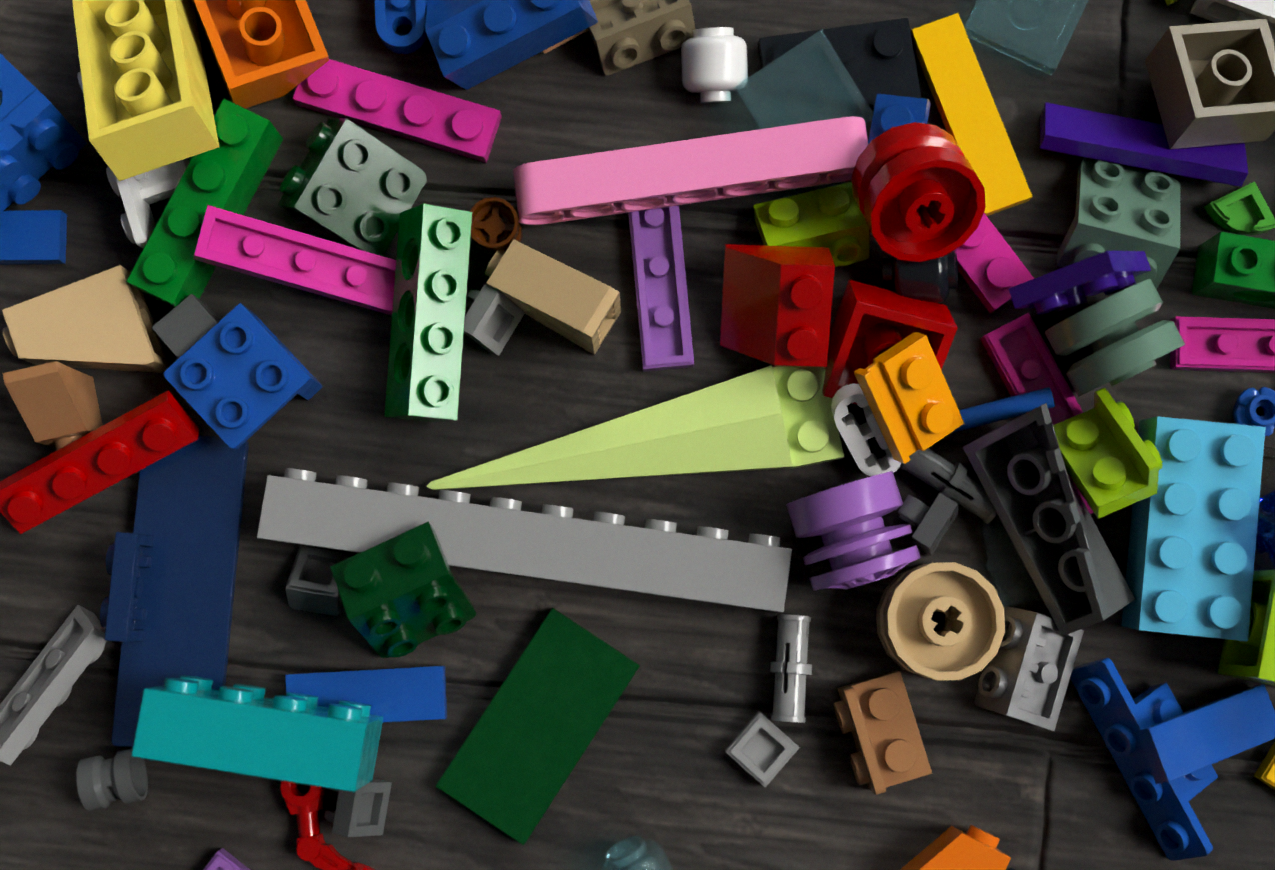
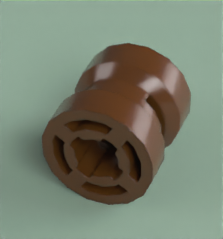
(493, 218)

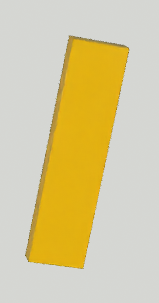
(970, 110)

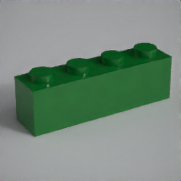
(216, 178)

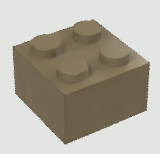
(1215, 83)

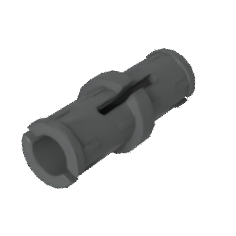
(952, 482)

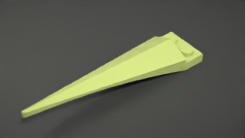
(741, 424)

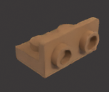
(883, 732)

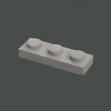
(49, 681)

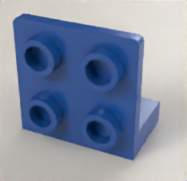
(239, 376)

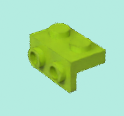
(817, 219)

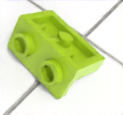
(1108, 456)

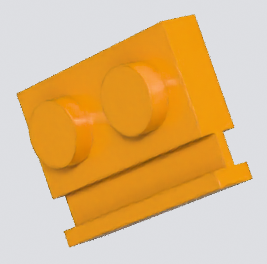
(909, 397)

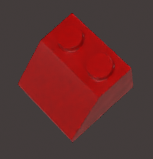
(778, 303)
(873, 322)

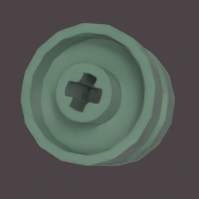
(1114, 338)

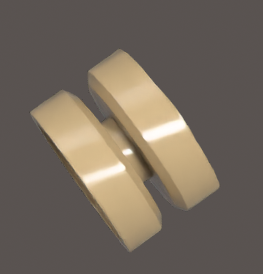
(971, 625)

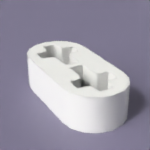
(856, 435)

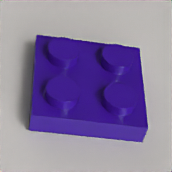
(1071, 285)

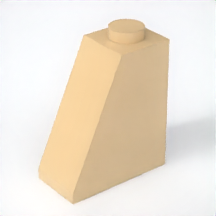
(555, 294)
(87, 326)

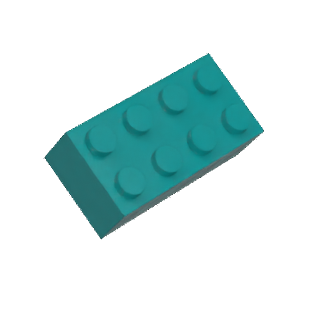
(258, 735)

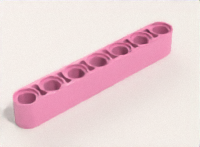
(689, 171)

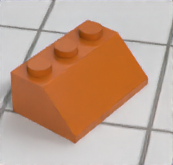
(261, 46)

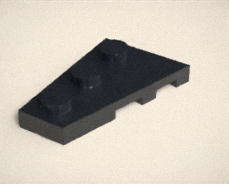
(874, 54)

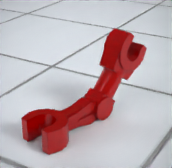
(311, 842)

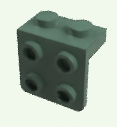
(1124, 212)

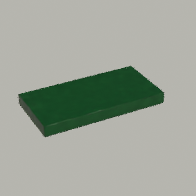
(538, 726)

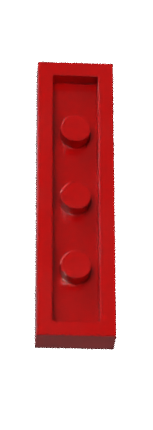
(96, 462)

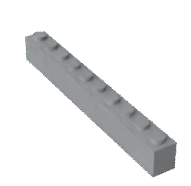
(531, 543)

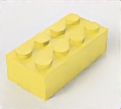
(143, 83)

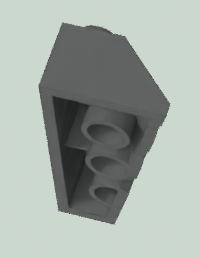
(1049, 521)

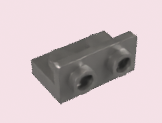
(1029, 670)

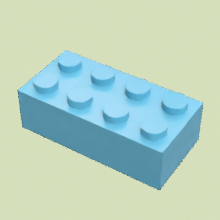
(1199, 532)

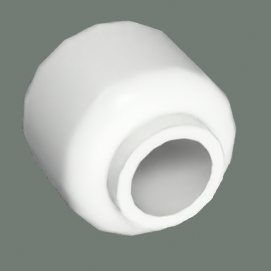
(714, 63)

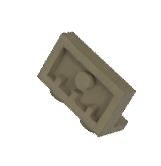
(639, 30)

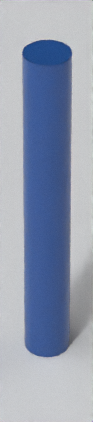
(1005, 408)

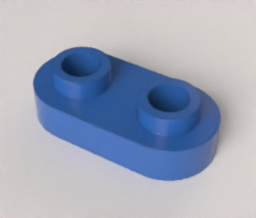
(393, 13)

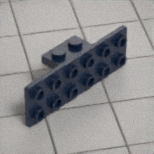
(175, 575)

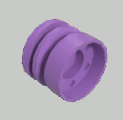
(853, 531)

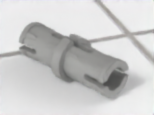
(791, 668)

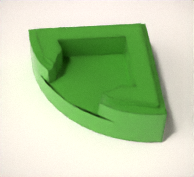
(1242, 211)

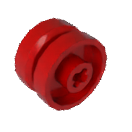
(917, 192)

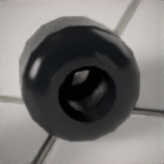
(922, 280)

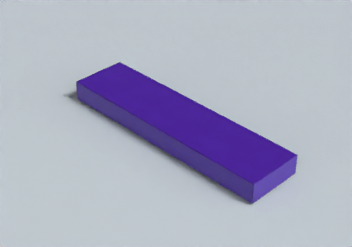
(1137, 145)

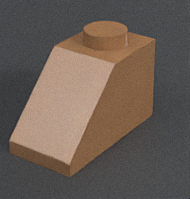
(55, 402)

